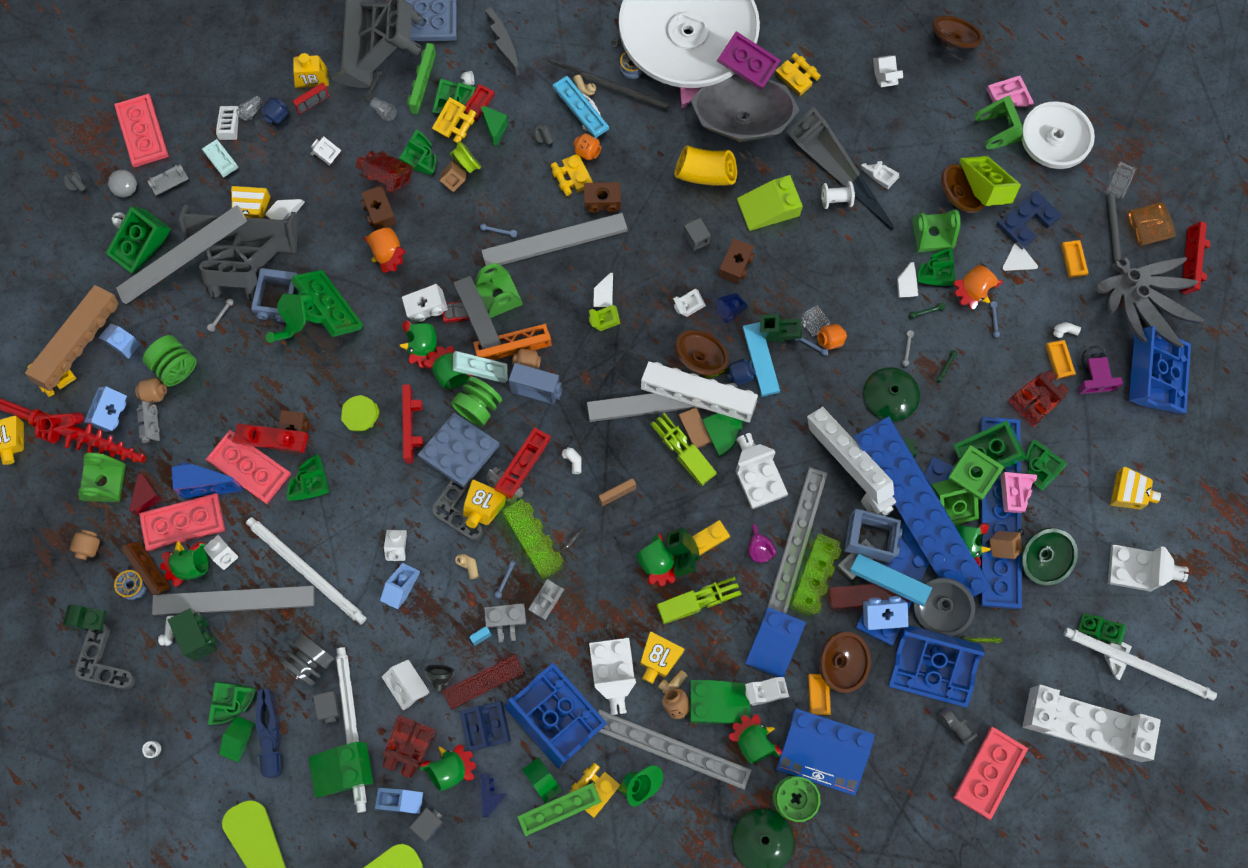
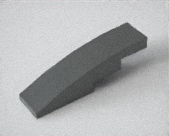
(503, 43)
(477, 313)

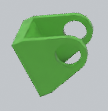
(998, 109)
(943, 224)
(495, 281)
(95, 468)
(962, 475)

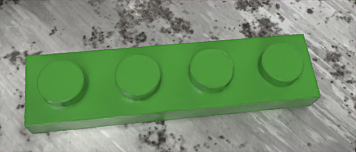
(423, 72)
(559, 809)

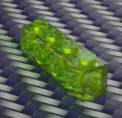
(533, 539)
(815, 575)

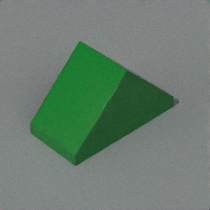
(495, 123)
(236, 738)
(542, 780)

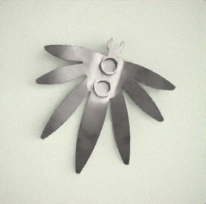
(1136, 293)

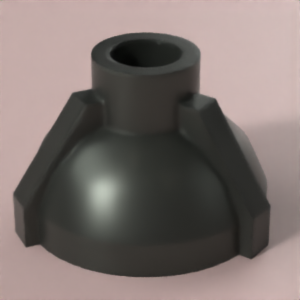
(439, 676)

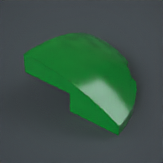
(456, 91)
(419, 154)
(939, 269)
(722, 431)
(1043, 464)
(309, 481)
(229, 701)

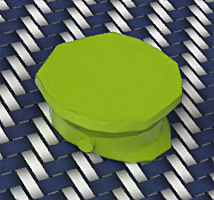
(464, 157)
(359, 413)

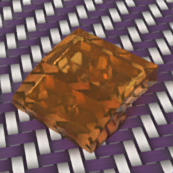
(1152, 223)

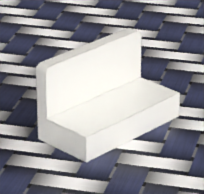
(405, 684)

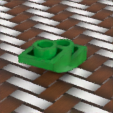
(1102, 629)

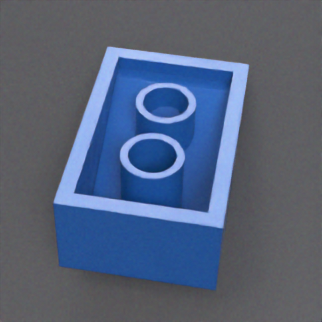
(195, 481)
(775, 642)

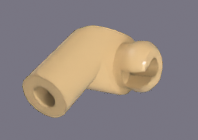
(674, 684)

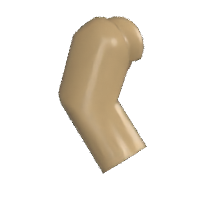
(584, 88)
(468, 563)

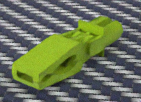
(691, 457)
(690, 602)

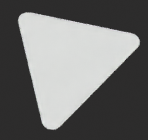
(1019, 260)

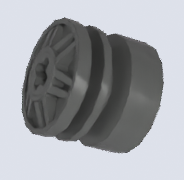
(306, 660)

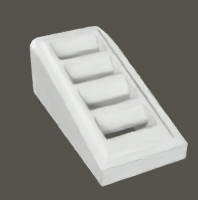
(227, 134)

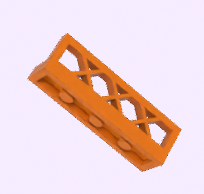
(506, 350)

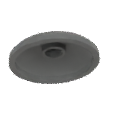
(942, 618)

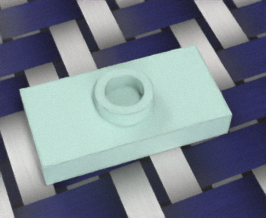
(220, 158)

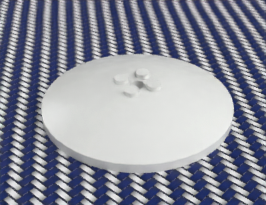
(659, 47)

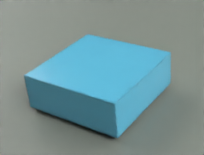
(480, 635)

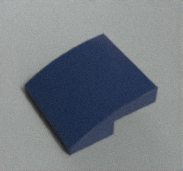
(485, 726)

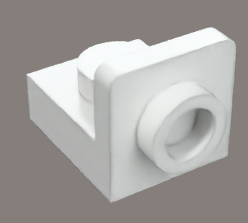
(325, 150)

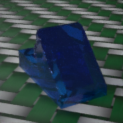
(730, 307)
(489, 801)

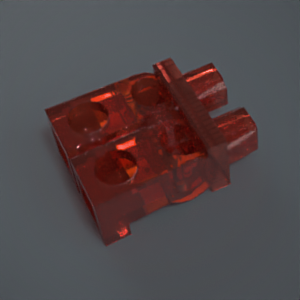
(385, 169)
(1045, 393)
(405, 750)

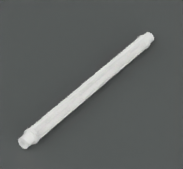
(309, 573)
(1140, 664)
(349, 717)

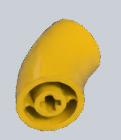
(706, 167)

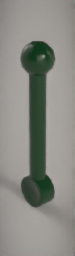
(941, 307)
(953, 353)

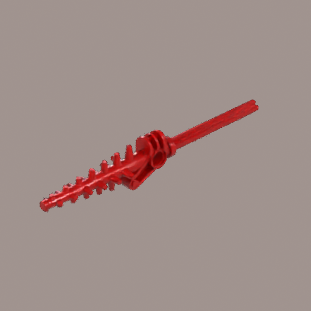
(64, 425)

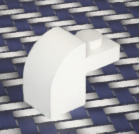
(886, 71)
(766, 691)

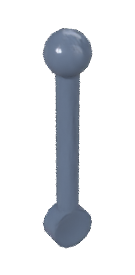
(513, 233)
(993, 305)
(823, 351)
(498, 594)

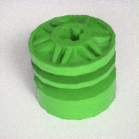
(169, 360)
(478, 399)
(807, 803)

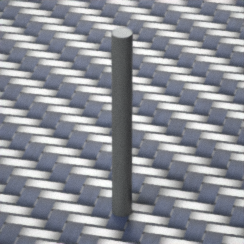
(1114, 227)

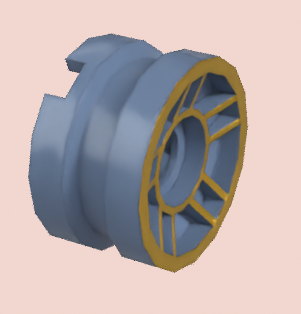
(628, 71)
(128, 577)

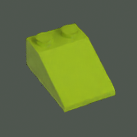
(989, 181)
(770, 203)

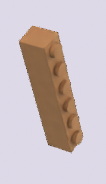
(72, 338)

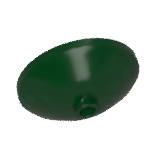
(884, 402)
(1056, 562)
(748, 836)

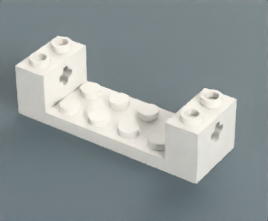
(1091, 725)

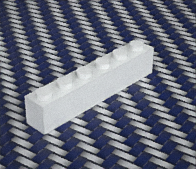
(699, 391)
(850, 455)

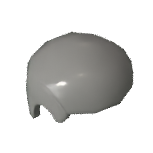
(122, 183)

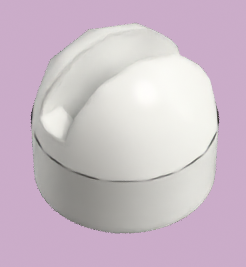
(468, 78)
(115, 219)
(149, 752)

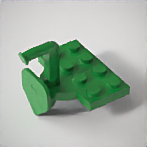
(316, 302)

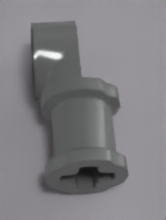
(950, 721)

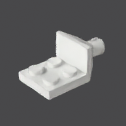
(758, 473)
(1143, 568)
(613, 671)

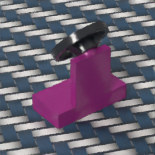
(1100, 373)

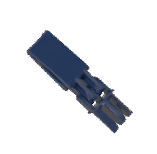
(268, 735)

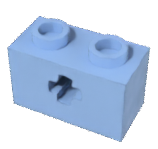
(99, 416)
(894, 618)

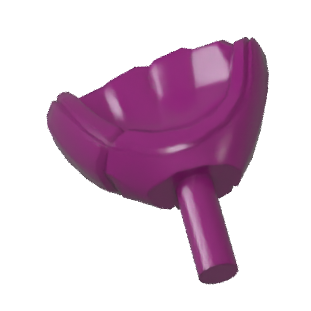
(760, 547)

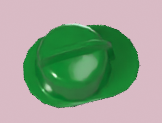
(641, 785)

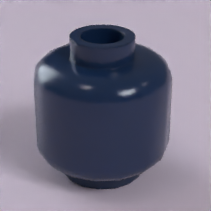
(274, 110)
(741, 372)

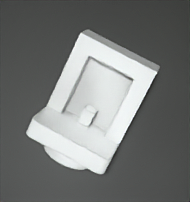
(689, 303)
(395, 545)
(220, 552)

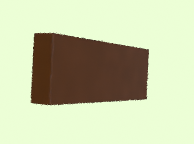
(146, 568)

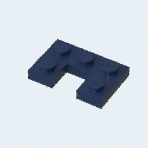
(1014, 222)

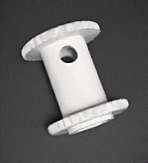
(835, 195)

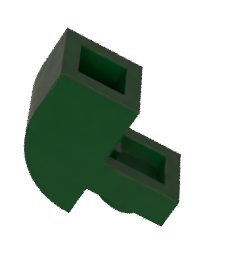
(778, 329)
(684, 549)
(84, 618)

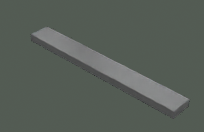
(555, 240)
(181, 254)
(635, 406)
(797, 540)
(234, 600)
(675, 751)

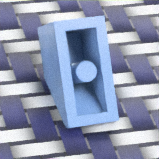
(119, 340)
(399, 585)
(399, 800)

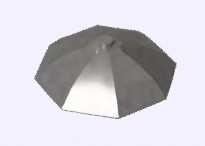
(743, 111)

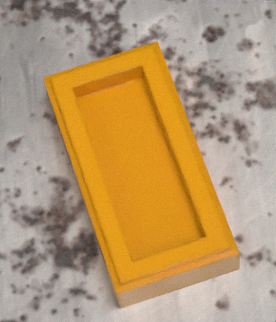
(1074, 259)
(1060, 359)
(818, 695)

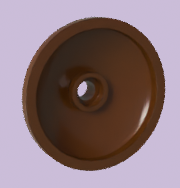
(957, 32)
(959, 190)
(701, 352)
(852, 663)

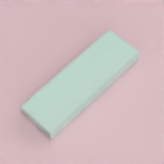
(480, 367)

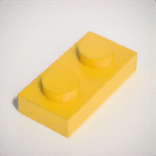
(711, 537)

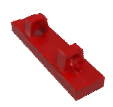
(1194, 253)
(270, 438)
(409, 440)
(522, 463)

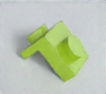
(604, 318)

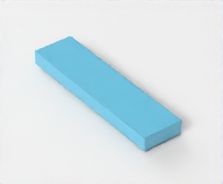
(580, 107)
(761, 360)
(891, 580)

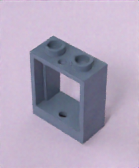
(273, 277)
(535, 384)
(891, 524)

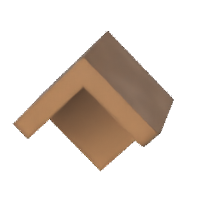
(453, 175)
(1006, 544)

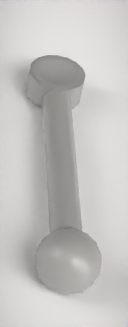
(211, 327)
(909, 335)

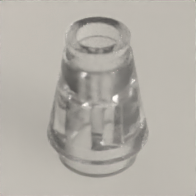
(249, 108)
(383, 109)

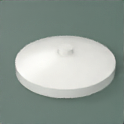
(1057, 135)

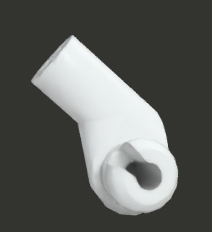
(1066, 327)
(574, 457)
(168, 637)

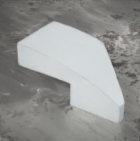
(881, 174)
(282, 209)
(907, 282)
(603, 292)
(1116, 666)

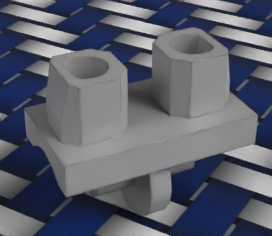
(546, 599)

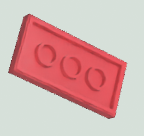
(141, 130)
(248, 467)
(182, 522)
(990, 773)

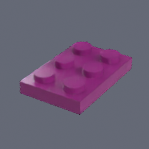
(748, 60)

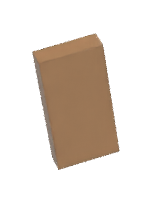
(695, 428)
(617, 492)

